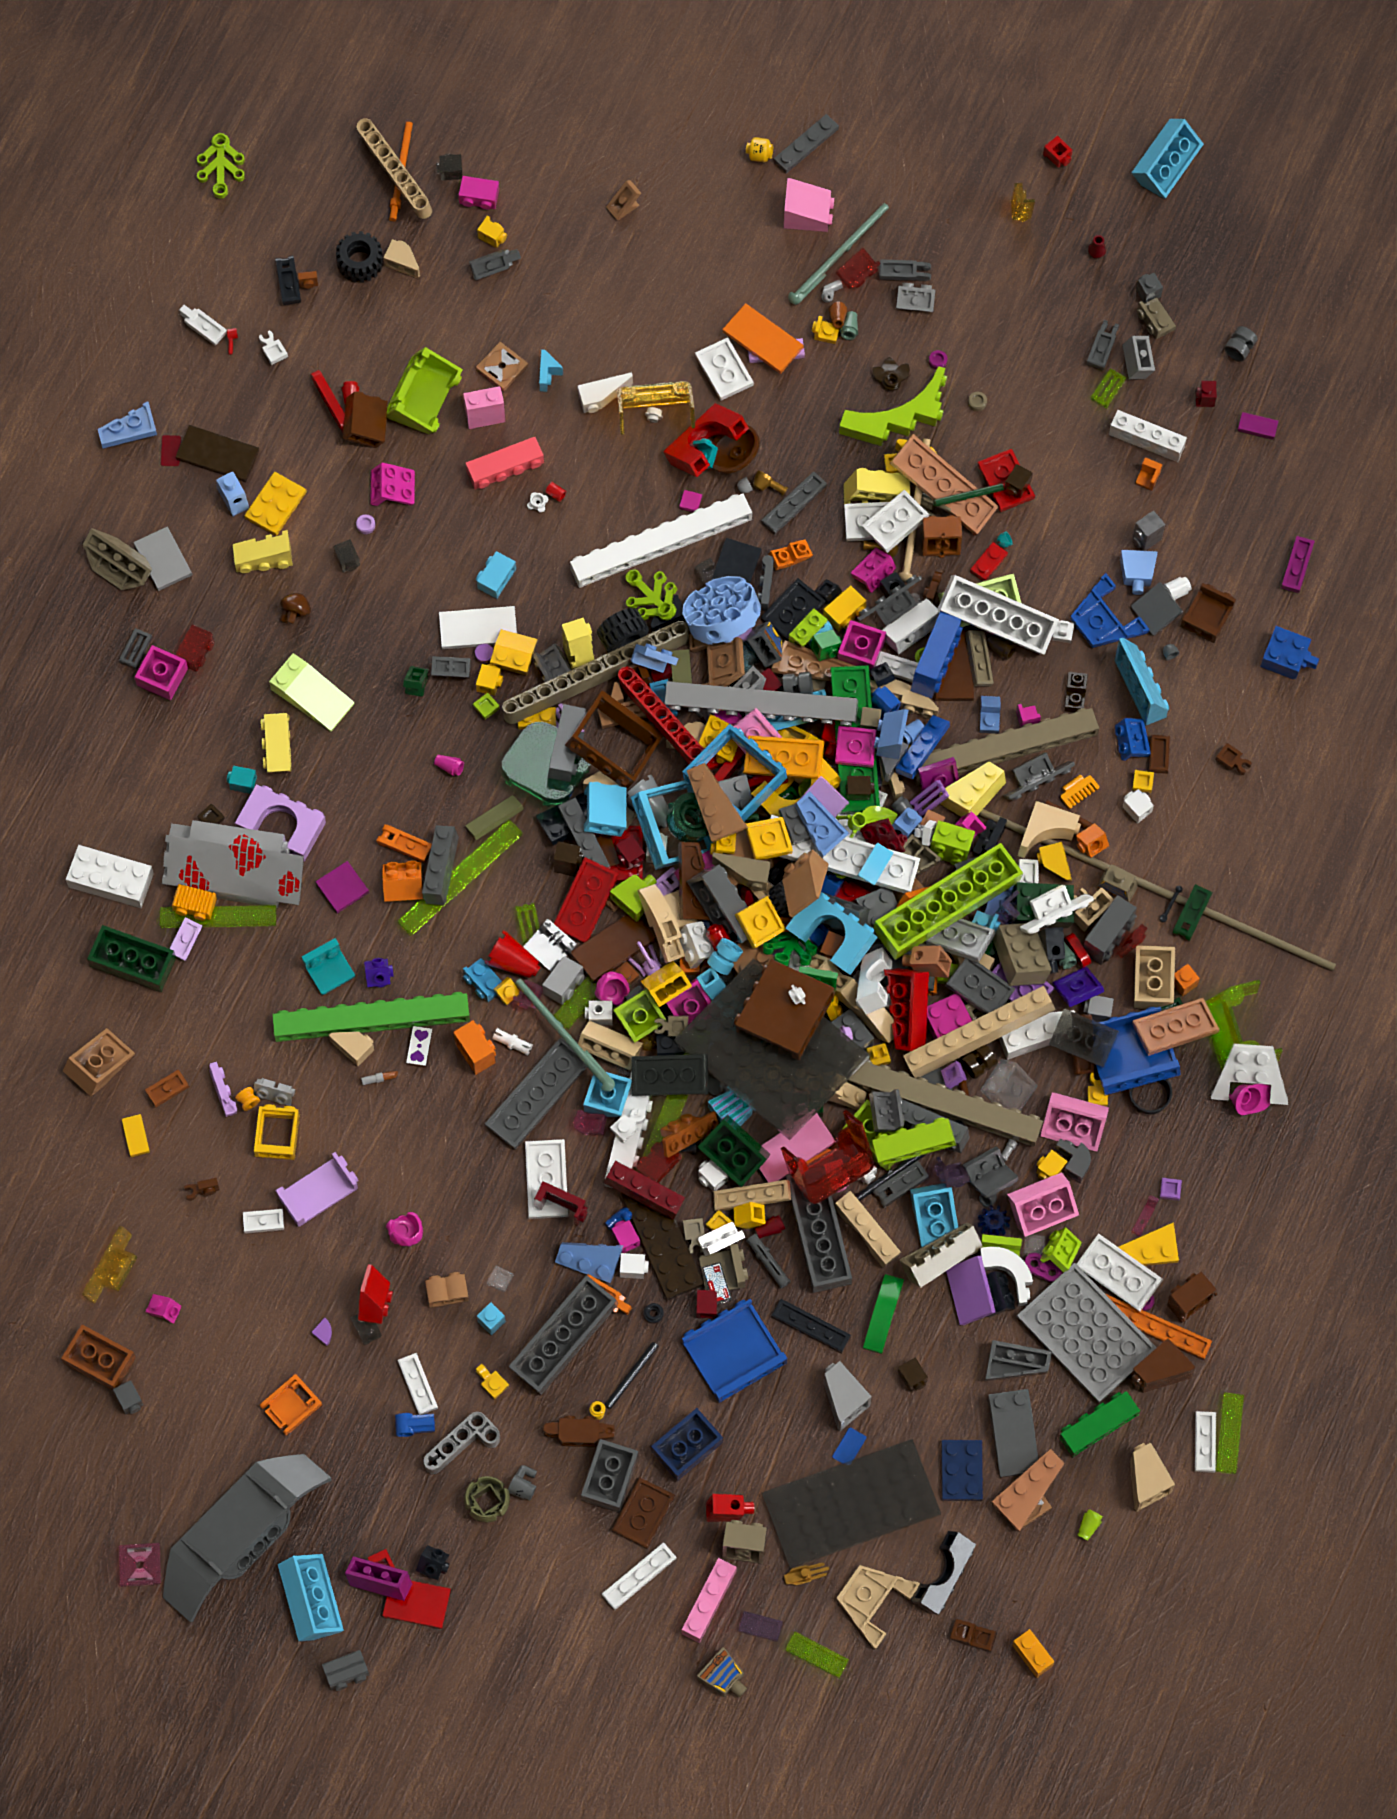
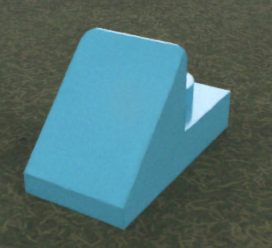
(548, 367)

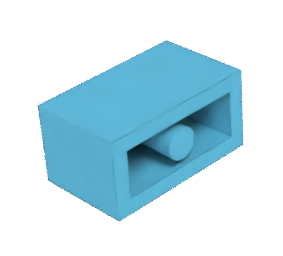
(496, 574)

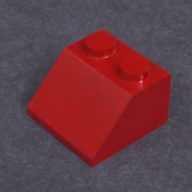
(374, 1296)

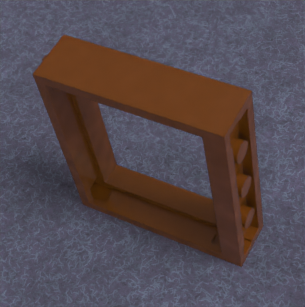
(627, 720)

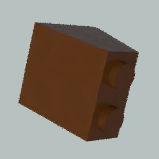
(1161, 1368)

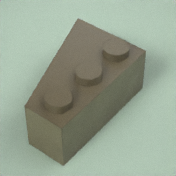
(927, 857)

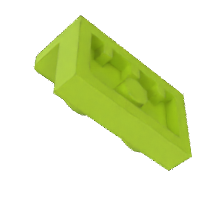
(807, 628)
(1061, 1249)

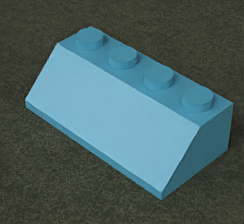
(1168, 157)
(310, 1597)

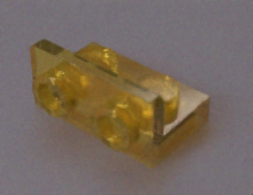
(1021, 207)

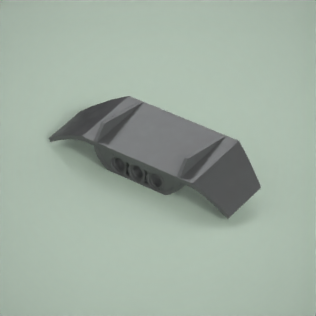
(237, 1529)

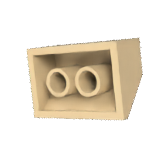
(1154, 976)

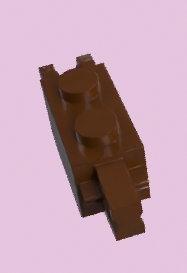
(579, 1432)

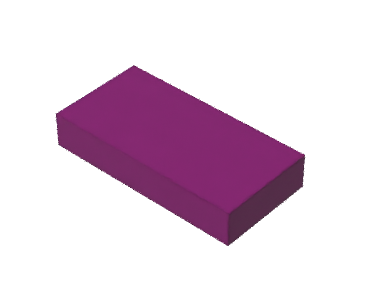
(1258, 425)

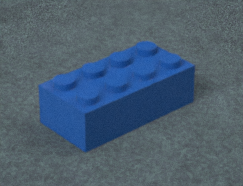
(937, 655)

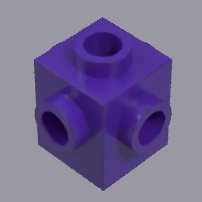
(378, 972)

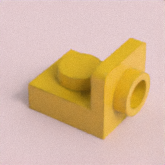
(825, 331)

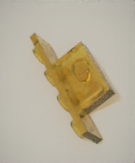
(112, 1267)

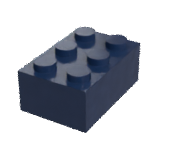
(687, 1444)

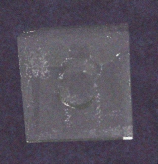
(1009, 1085)

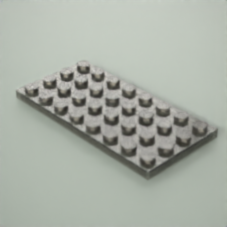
(851, 1503)

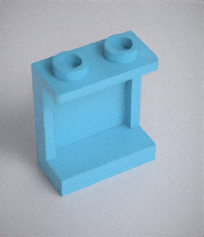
(605, 809)

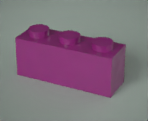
(378, 1578)

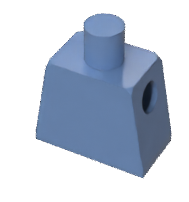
(907, 822)

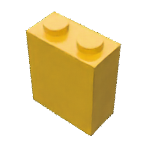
(666, 983)

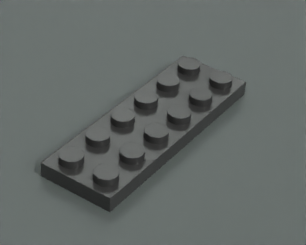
(536, 1094)

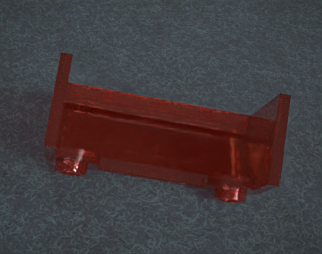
(837, 1167)

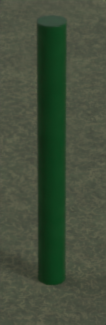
(968, 495)

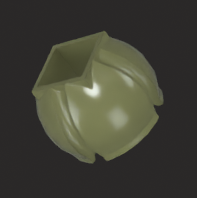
(478, 1489)

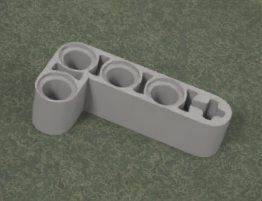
(459, 1445)

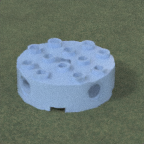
(721, 610)

